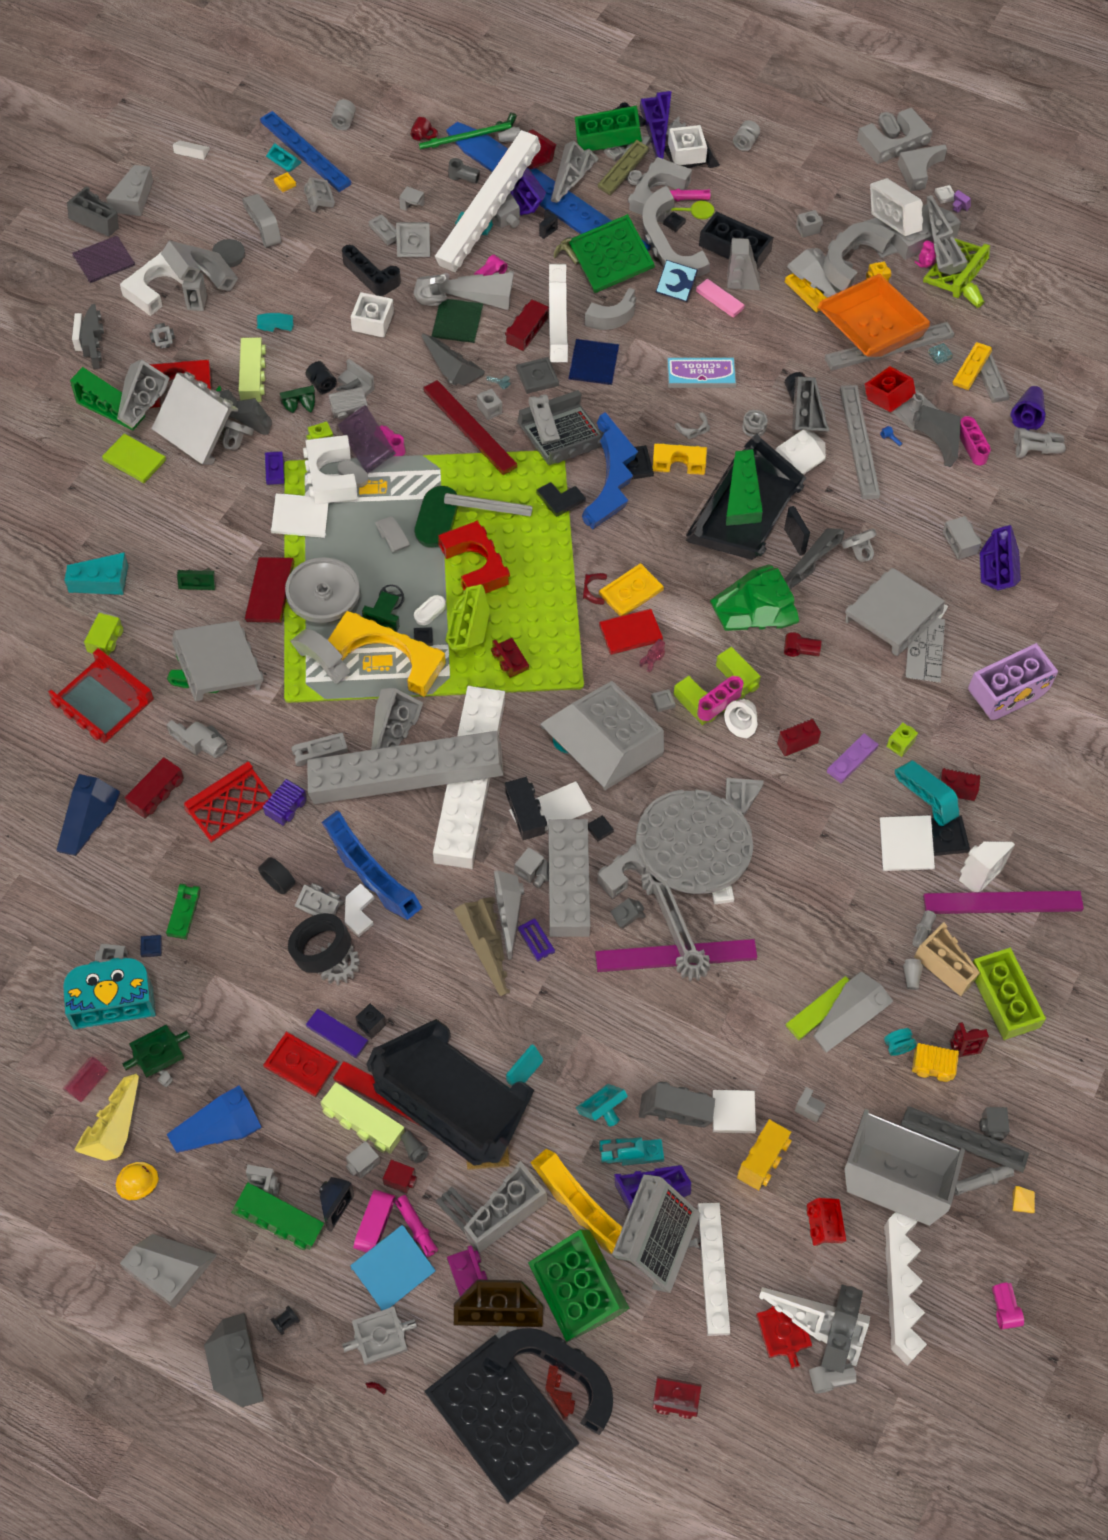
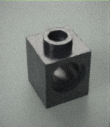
(370, 1021)

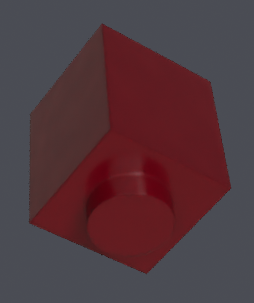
(399, 1176)

